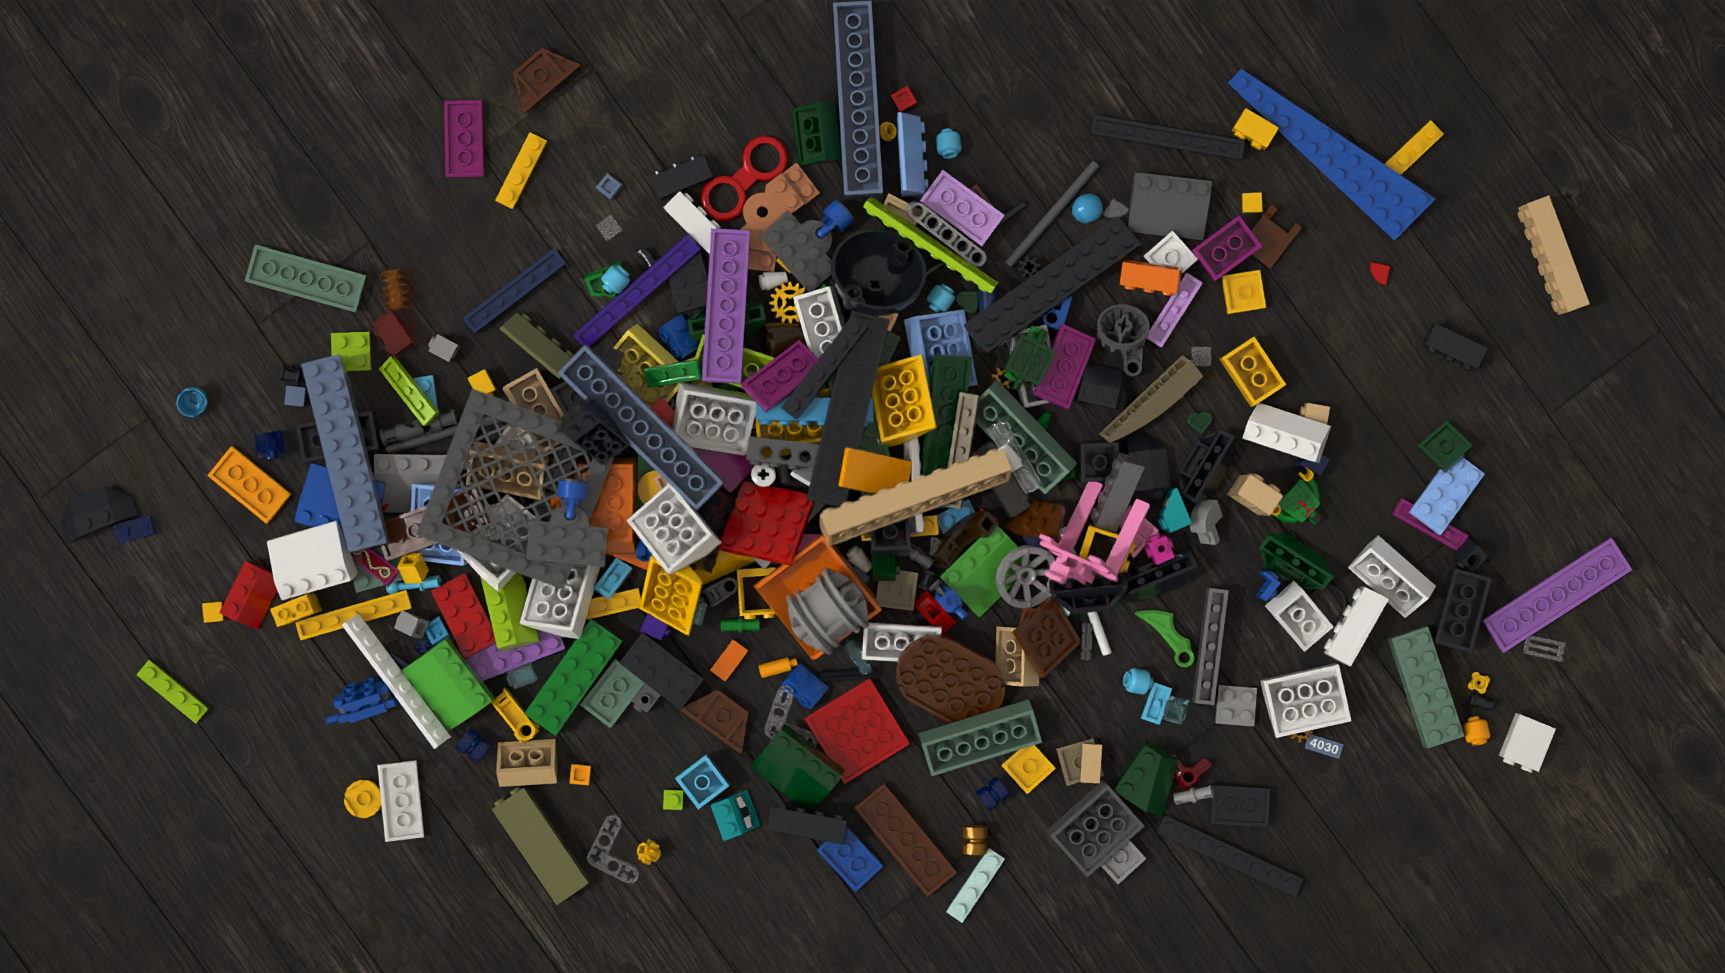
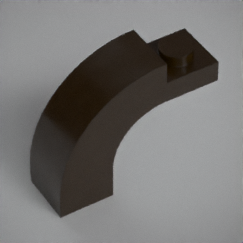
(971, 527)

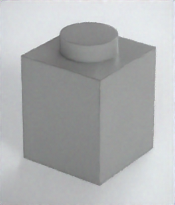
(443, 348)
(411, 624)

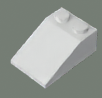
(1299, 616)

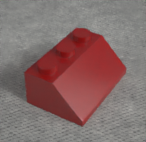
(250, 595)

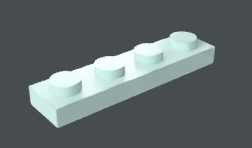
(975, 885)

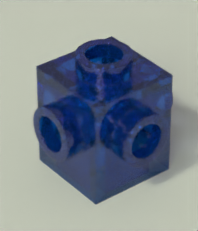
(269, 445)

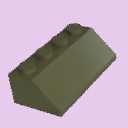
(536, 343)

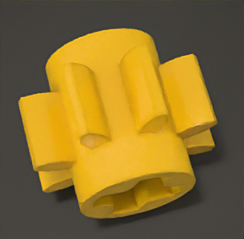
(648, 852)

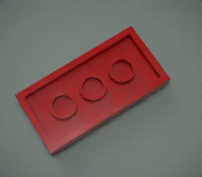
(465, 615)

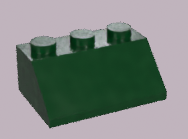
(816, 133)

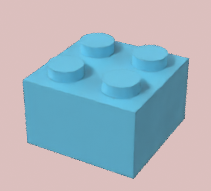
(702, 781)

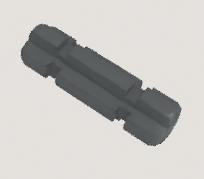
(1086, 641)

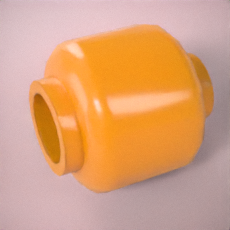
(1476, 731)

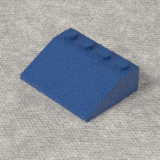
(318, 501)

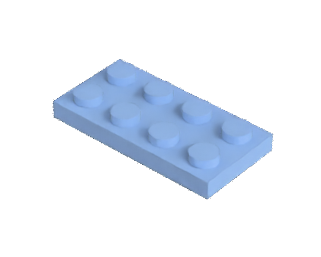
(1446, 495)

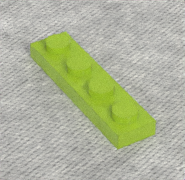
(409, 391)
(172, 691)

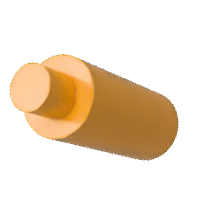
(777, 667)

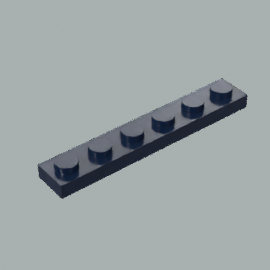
(514, 291)

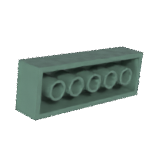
(1041, 449)
(1425, 687)
(980, 737)

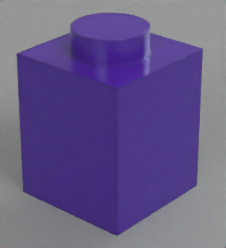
(655, 627)

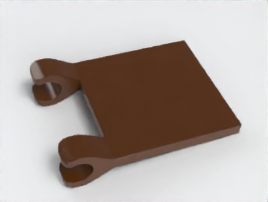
(1272, 238)

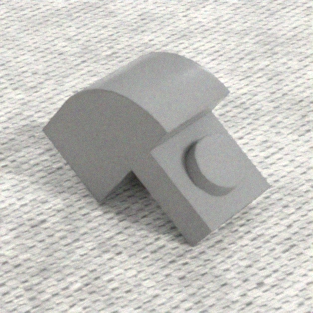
(1203, 520)

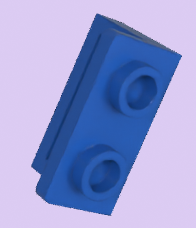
(677, 337)
(1268, 589)
(806, 686)

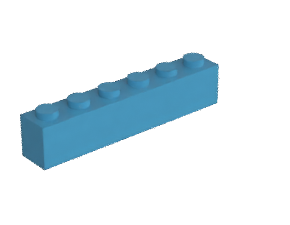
(814, 413)

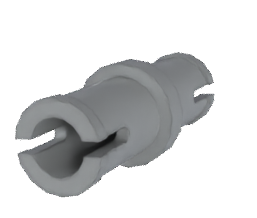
(1194, 795)

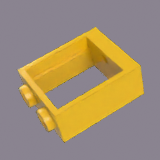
(1088, 541)
(296, 609)
(751, 614)

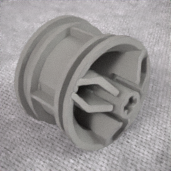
(827, 610)

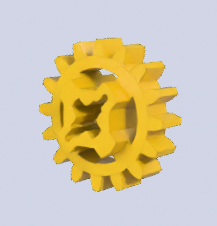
(783, 296)

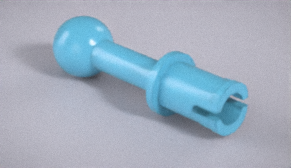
(429, 582)

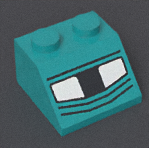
(1173, 512)
(735, 815)

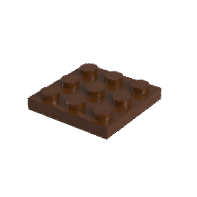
(1046, 636)

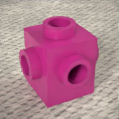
(1165, 551)

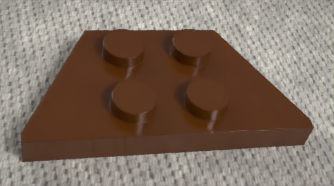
(541, 76)
(1038, 519)
(720, 717)

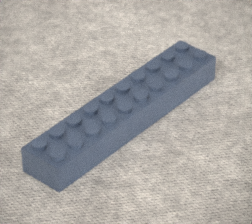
(857, 99)
(643, 427)
(345, 453)

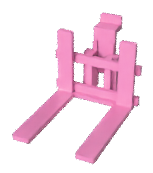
(1080, 569)

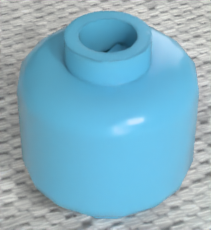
(948, 143)
(615, 279)
(940, 298)
(1137, 681)

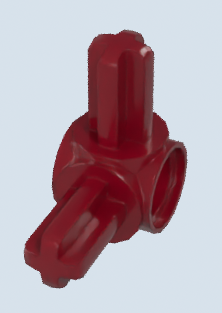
(1194, 772)

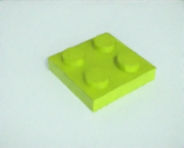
(354, 348)

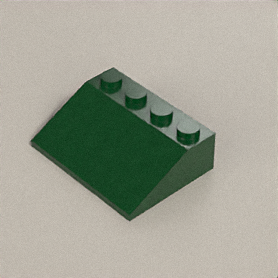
(797, 768)

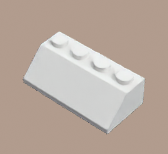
(819, 318)
(1287, 432)
(1392, 576)
(1355, 626)
(888, 641)

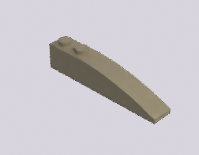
(1155, 399)

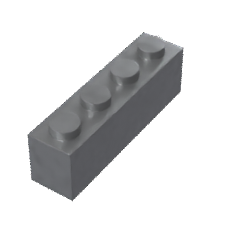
(1117, 492)

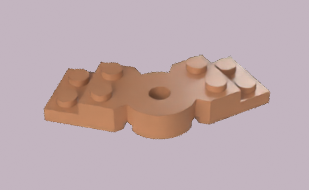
(785, 192)

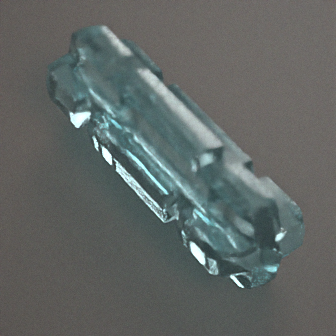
(856, 656)

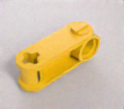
(514, 715)

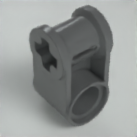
(1134, 358)
(719, 591)

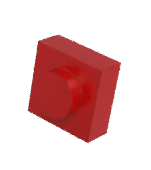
(903, 99)

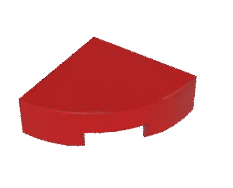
(1379, 272)

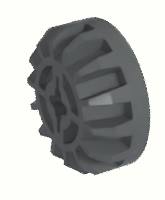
(1122, 317)

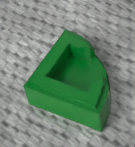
(1045, 420)

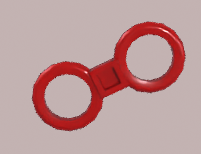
(744, 178)

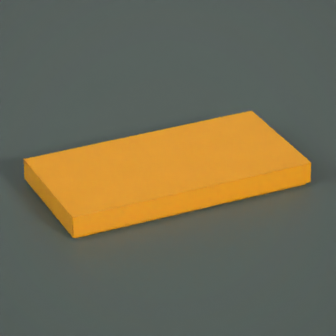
(872, 471)
(249, 484)

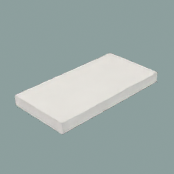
(400, 801)

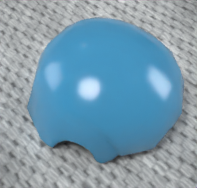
(1087, 208)
(192, 401)

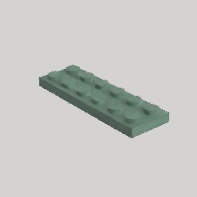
(305, 278)

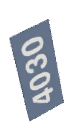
(1324, 746)

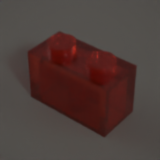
(392, 333)

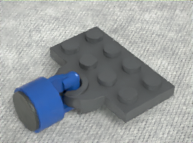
(805, 245)
(568, 533)

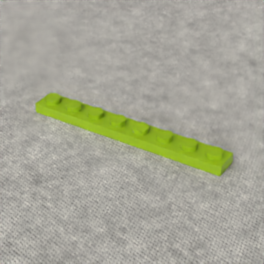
(926, 242)

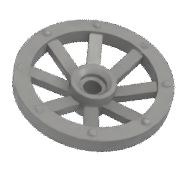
(1024, 579)

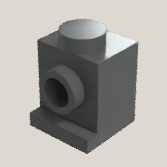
(650, 693)

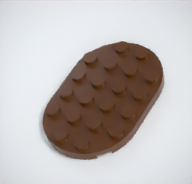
(949, 678)

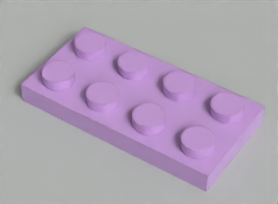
(962, 208)

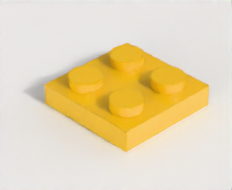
(1243, 292)
(1028, 767)

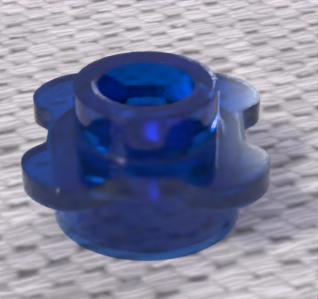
(423, 646)

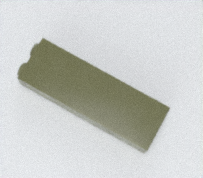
(540, 844)

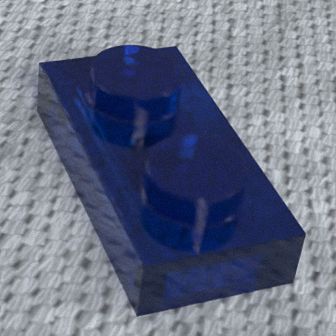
(134, 529)

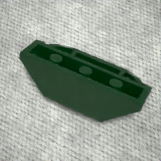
(753, 320)
(1295, 561)

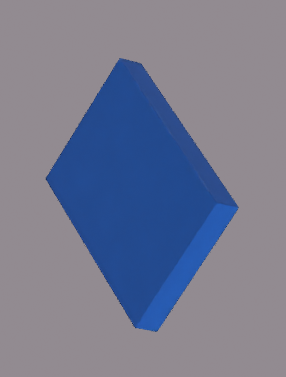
(851, 861)

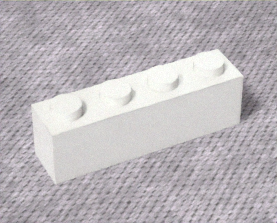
(691, 219)

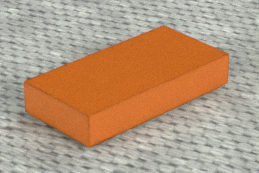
(729, 660)

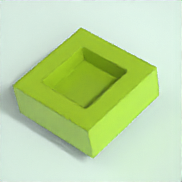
(673, 799)

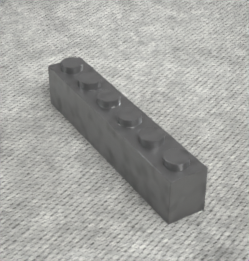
(1210, 646)

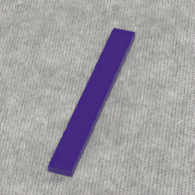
(637, 291)

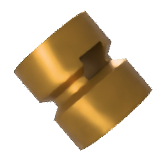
(974, 840)

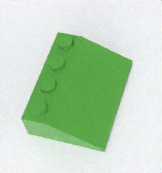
(975, 571)
(448, 684)

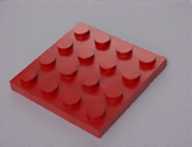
(767, 523)
(857, 730)

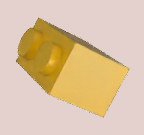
(1254, 129)

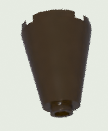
(780, 337)

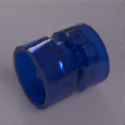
(473, 745)
(993, 793)

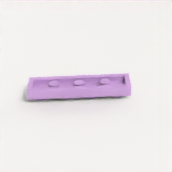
(1173, 310)

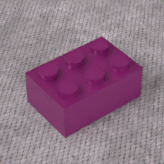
(1226, 248)

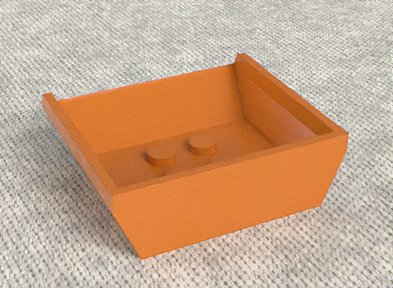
(615, 503)
(802, 575)

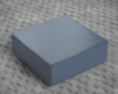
(609, 186)
(295, 396)

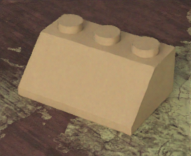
(1013, 661)
(527, 763)

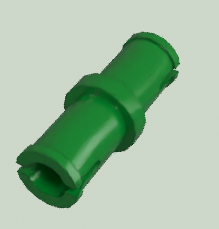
(740, 625)

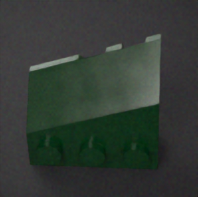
(1148, 778)

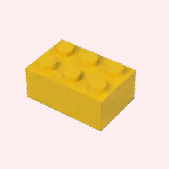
(1252, 371)

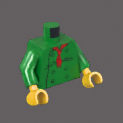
(1300, 501)

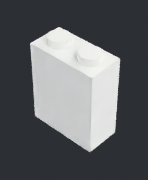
(1526, 743)

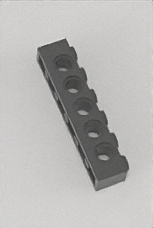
(756, 444)

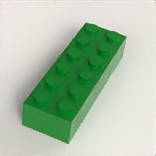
(574, 677)

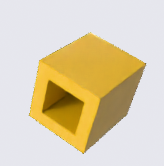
(482, 382)
(413, 568)

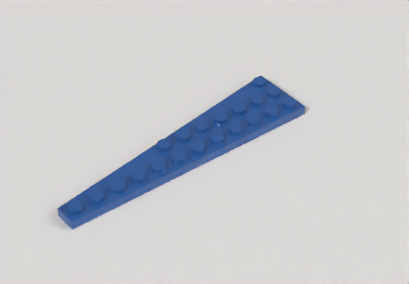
(1369, 183)

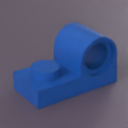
(1060, 315)

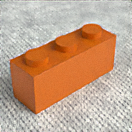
(1150, 277)

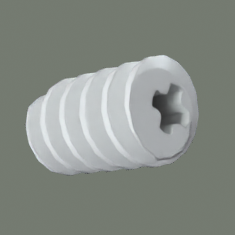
(769, 480)

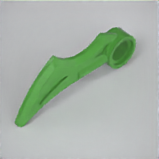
(1163, 623)

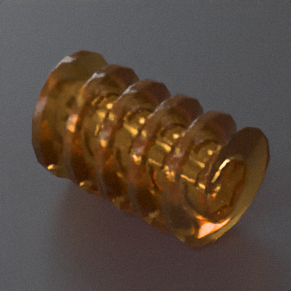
(394, 289)

